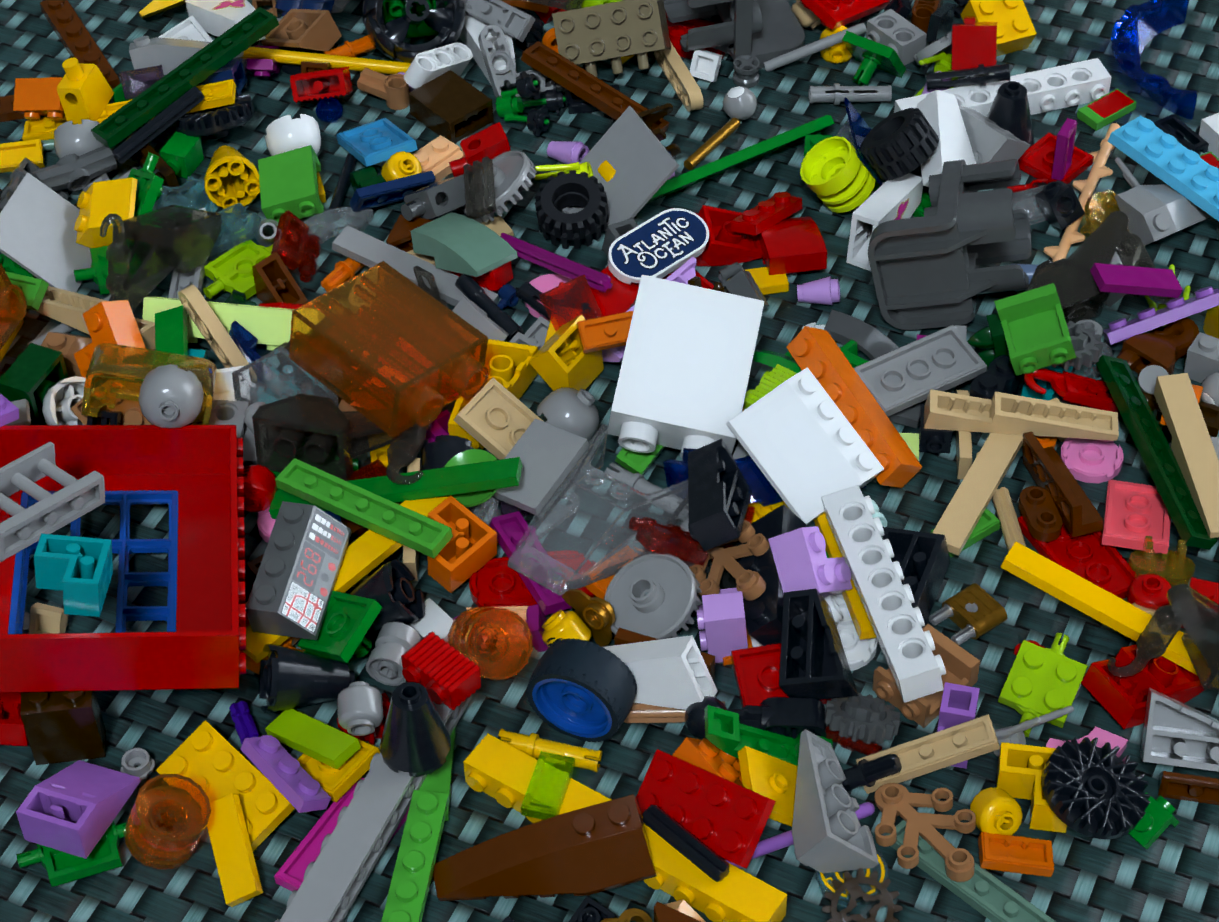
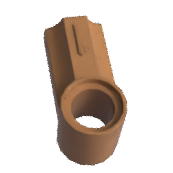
(391, 88)

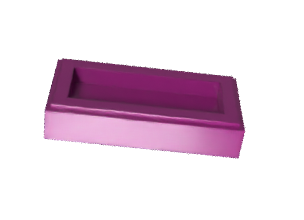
(1064, 149)

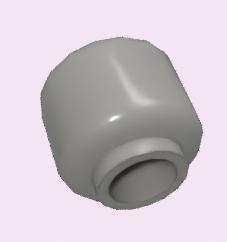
(360, 708)

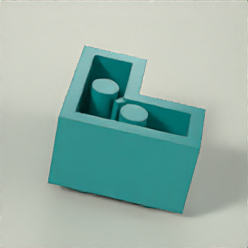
(78, 568)

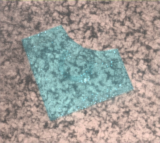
(188, 195)
(235, 228)

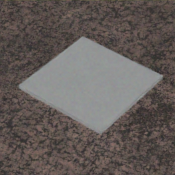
(639, 163)
(41, 234)

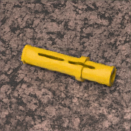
(534, 745)

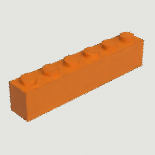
(831, 368)

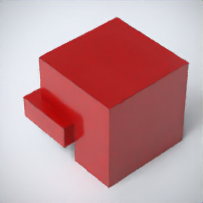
(974, 44)

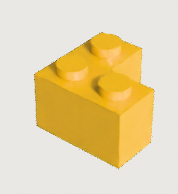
(1020, 776)

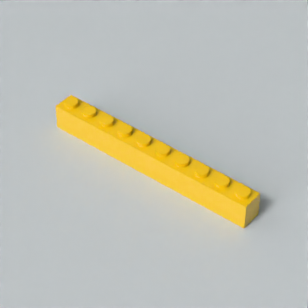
(739, 897)

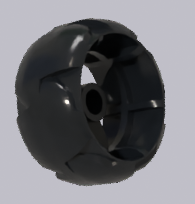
(390, 37)

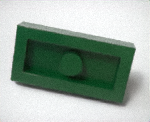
(991, 338)

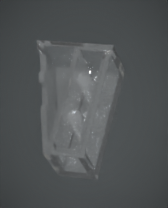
(276, 378)

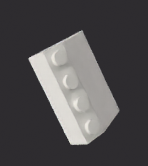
(804, 445)

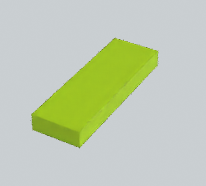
(313, 738)

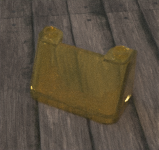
(121, 369)

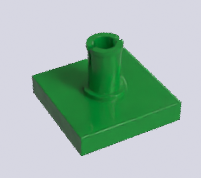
(872, 56)
(344, 628)

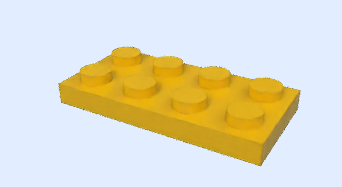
(223, 770)

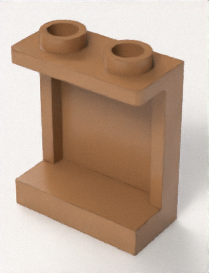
(960, 668)

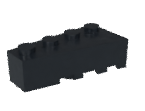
(766, 611)

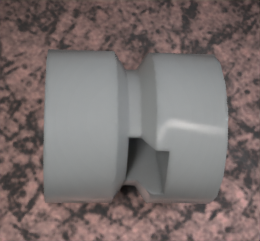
(385, 659)

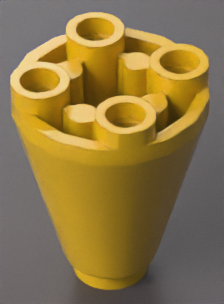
(231, 178)

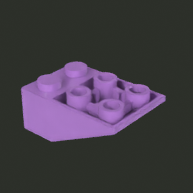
(75, 807)

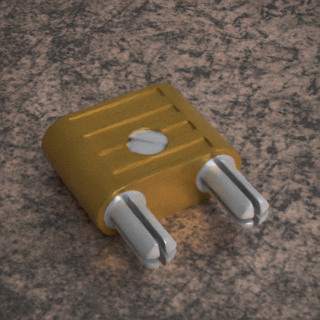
(972, 612)

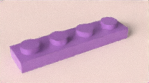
(1151, 319)

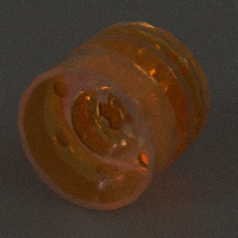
(507, 642)
(167, 821)

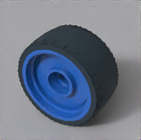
(581, 690)

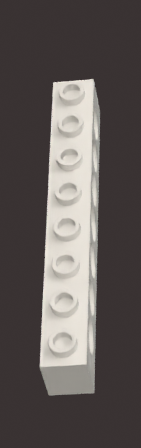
(1046, 89)
(883, 594)

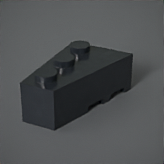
(715, 495)
(923, 563)
(812, 650)

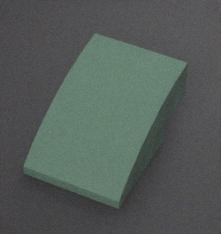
(462, 245)

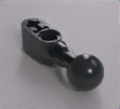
(775, 714)

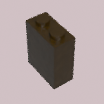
(451, 107)
(63, 726)

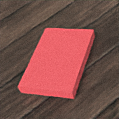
(1132, 514)

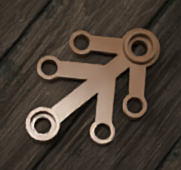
(747, 581)
(896, 801)

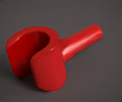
(1033, 184)

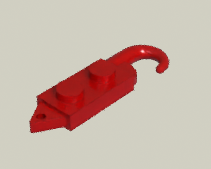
(1073, 388)

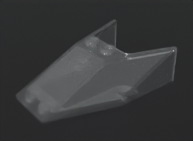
(586, 528)

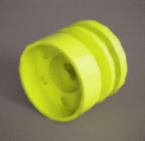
(837, 174)

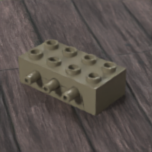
(612, 33)

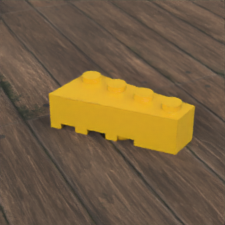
(510, 367)

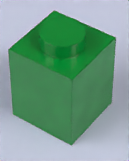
(182, 154)

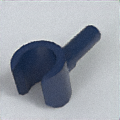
(508, 296)

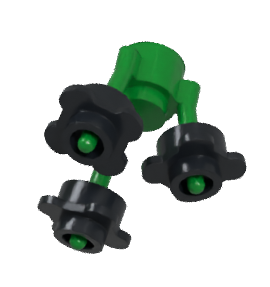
(527, 86)

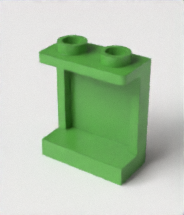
(290, 184)
(1035, 329)

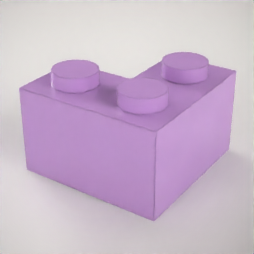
(804, 563)
(723, 622)

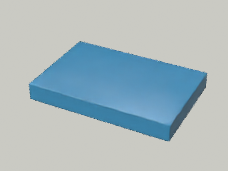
(375, 141)

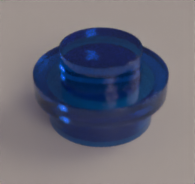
(329, 110)

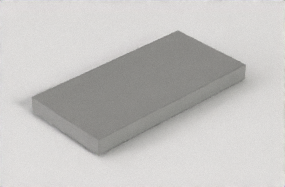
(910, 371)

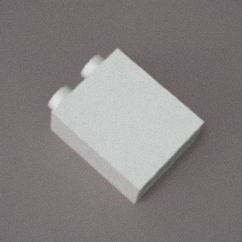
(683, 366)

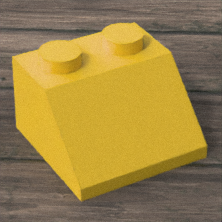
(99, 201)

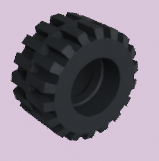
(899, 144)
(568, 191)

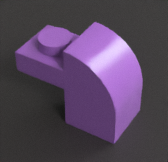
(957, 707)

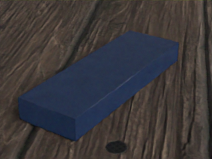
(389, 191)

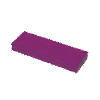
(1136, 280)

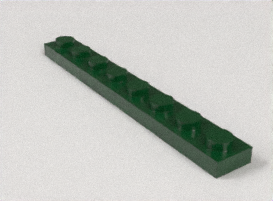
(184, 77)
(1154, 451)

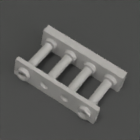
(51, 510)

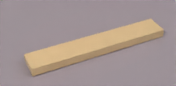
(977, 489)

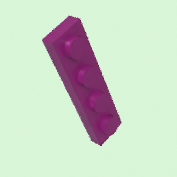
(509, 532)

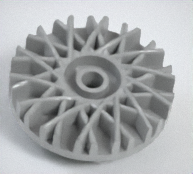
(511, 175)
(654, 596)

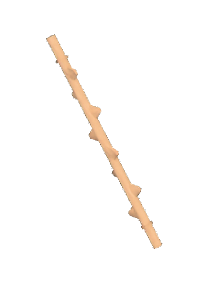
(1087, 189)

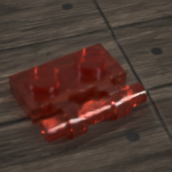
(296, 246)
(667, 540)

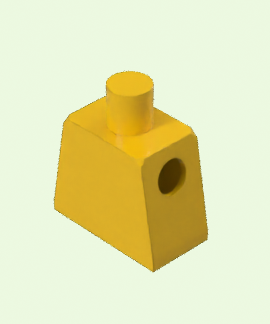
(83, 91)

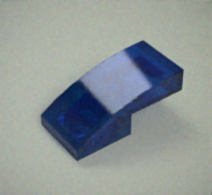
(245, 341)

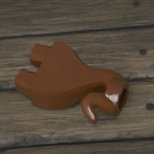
(1160, 347)

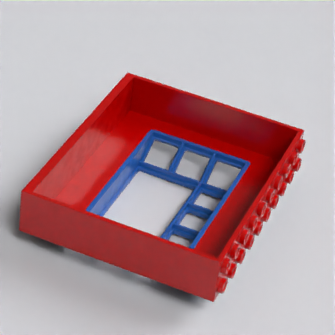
(205, 612)

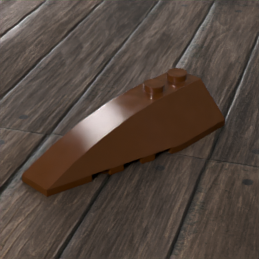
(560, 855)

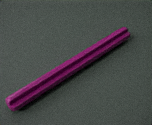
(557, 263)

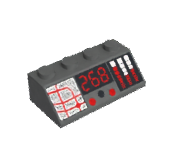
(297, 572)

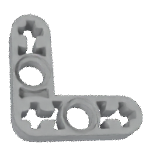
(507, 76)

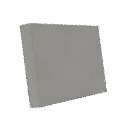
(546, 460)

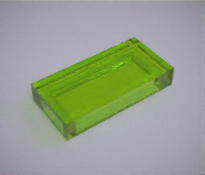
(548, 786)

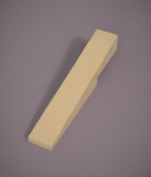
(69, 309)
(1017, 416)
(1191, 445)

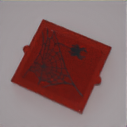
(570, 301)

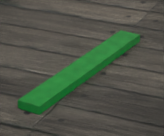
(743, 156)
(432, 484)

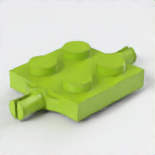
(234, 269)
(1042, 681)

